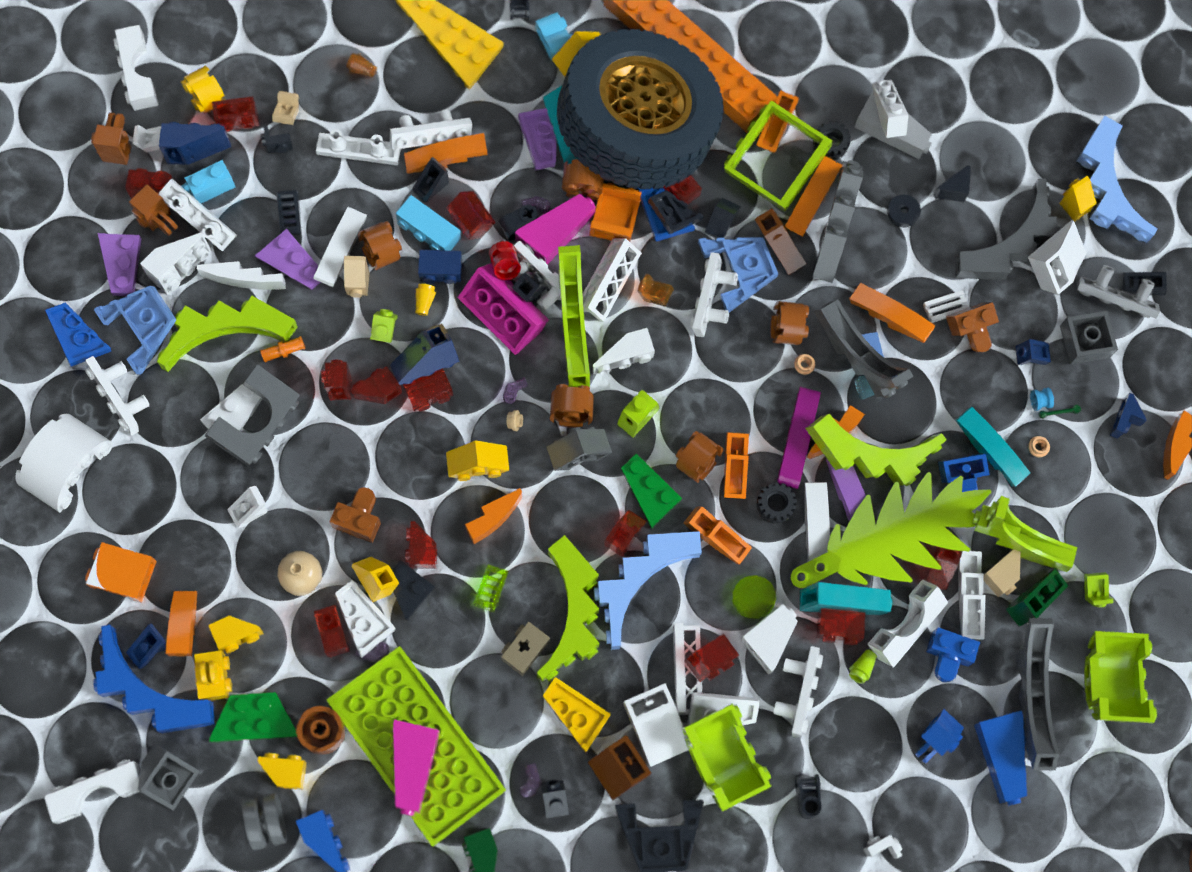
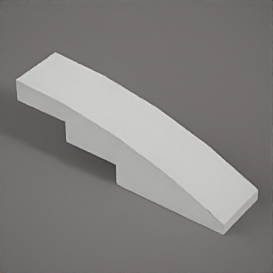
(340, 246)
(233, 274)
(816, 520)
(971, 595)

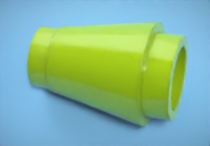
(862, 668)

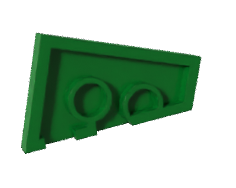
(651, 491)

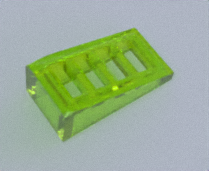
(490, 606)

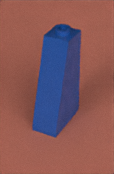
(1005, 755)

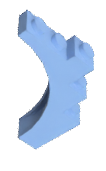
(1113, 205)
(661, 552)

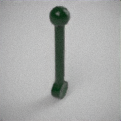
(1075, 409)

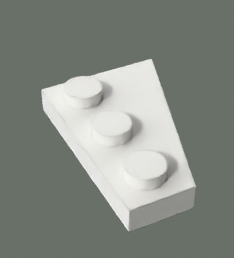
(706, 704)

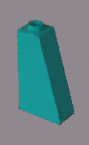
(846, 598)

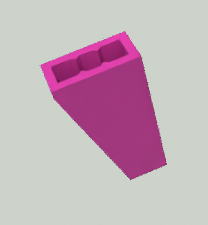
(556, 227)
(412, 763)

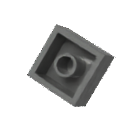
(1088, 337)

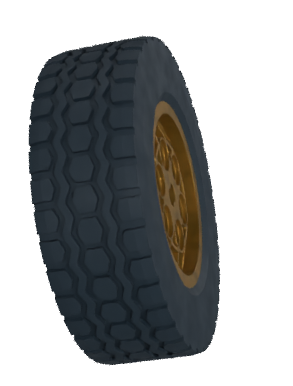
(639, 109)

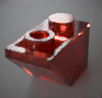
(378, 388)
(624, 533)
(422, 548)
(949, 562)
(331, 631)

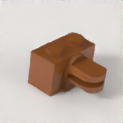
(111, 140)
(152, 211)
(974, 323)
(357, 518)

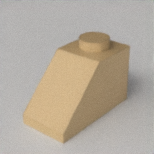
(356, 276)
(1004, 574)

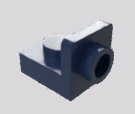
(1033, 352)

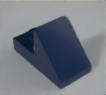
(1128, 413)
(146, 646)

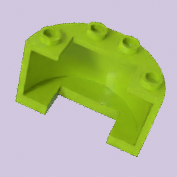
(1117, 677)
(725, 757)

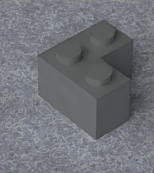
(578, 447)

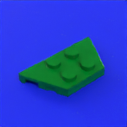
(253, 718)

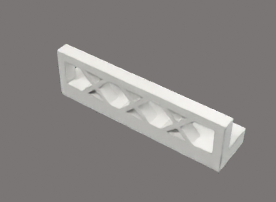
(606, 274)
(680, 665)

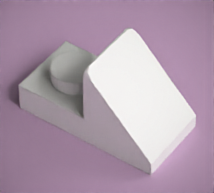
(247, 507)

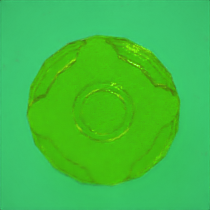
(754, 597)

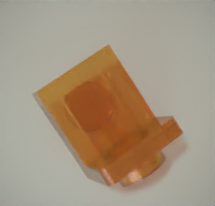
(654, 291)

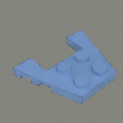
(749, 260)
(148, 319)

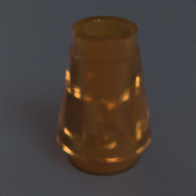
(361, 65)

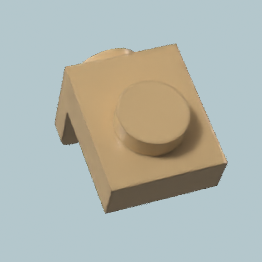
(286, 108)

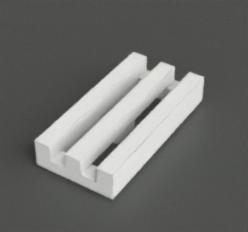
(962, 301)

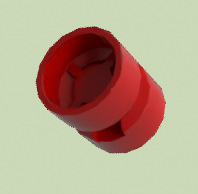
(504, 260)

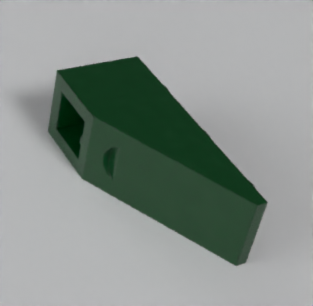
(482, 850)

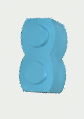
(552, 33)

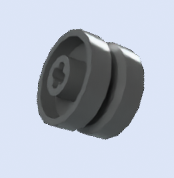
(264, 821)

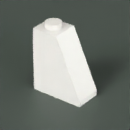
(770, 637)

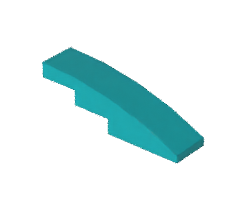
(989, 442)

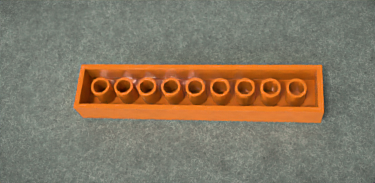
(741, 91)

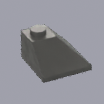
(165, 776)

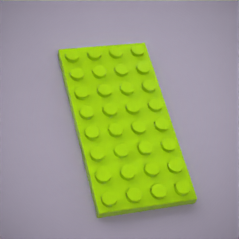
(459, 776)

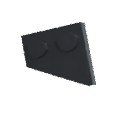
(673, 212)
(411, 589)

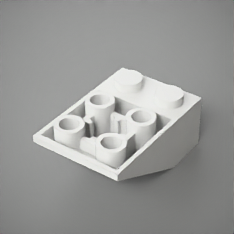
(1058, 259)
(173, 262)
(656, 724)

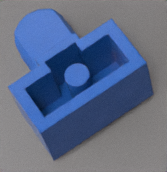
(968, 467)
(951, 652)
(942, 734)

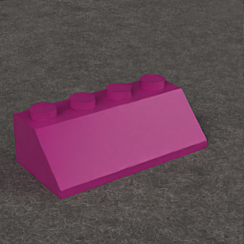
(502, 309)

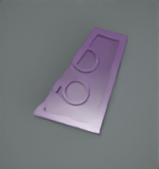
(539, 137)
(290, 258)
(121, 261)

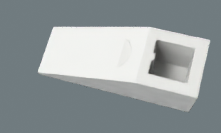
(890, 109)
(628, 350)

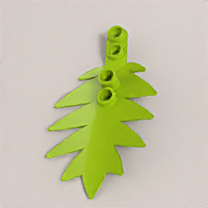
(869, 545)

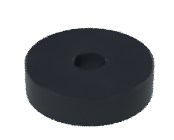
(905, 202)

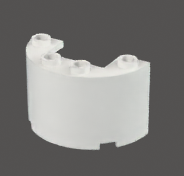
(57, 458)

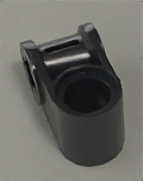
(519, 9)
(513, 221)
(808, 790)

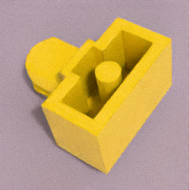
(212, 675)

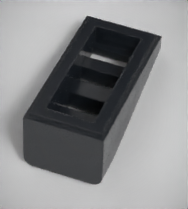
(286, 200)
(1152, 276)

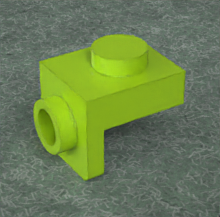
(383, 325)
(1097, 589)

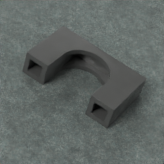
(279, 401)

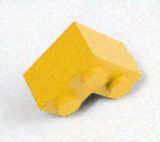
(571, 47)
(477, 459)

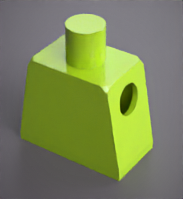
(639, 411)

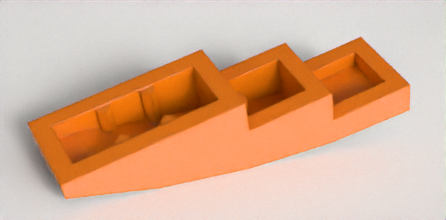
(446, 152)
(813, 196)
(892, 312)

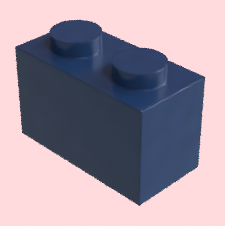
(440, 266)

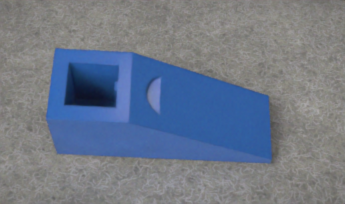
(319, 837)

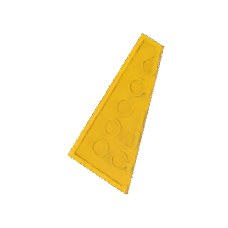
(456, 39)

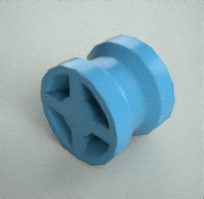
(1042, 399)

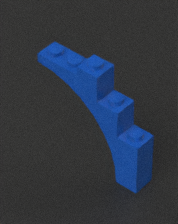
(119, 679)

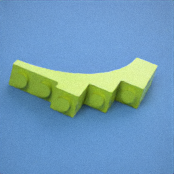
(573, 316)
(195, 328)
(845, 450)
(1014, 534)
(576, 639)

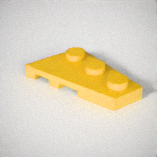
(576, 712)

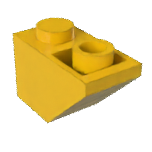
(1078, 198)
(375, 577)
(233, 632)
(285, 773)

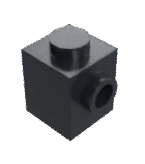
(530, 286)

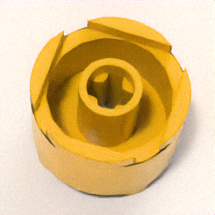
(203, 89)

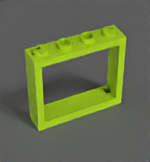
(754, 130)

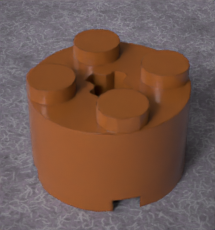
(580, 180)
(379, 245)
(789, 323)
(571, 405)
(698, 457)
(309, 725)

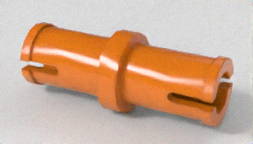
(282, 349)

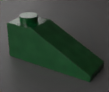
(1037, 598)

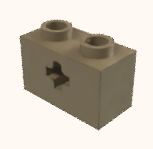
(523, 660)

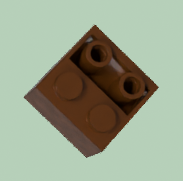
(619, 767)

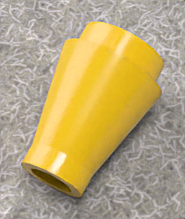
(424, 298)

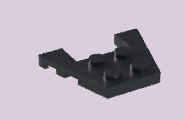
(663, 846)

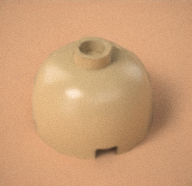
(299, 573)

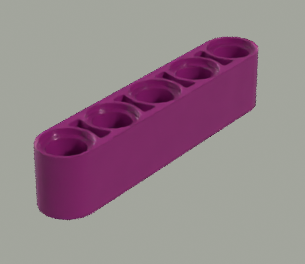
(798, 437)

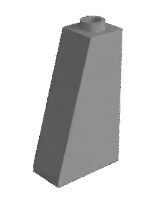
(913, 143)

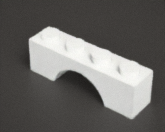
(132, 46)
(924, 606)
(68, 801)

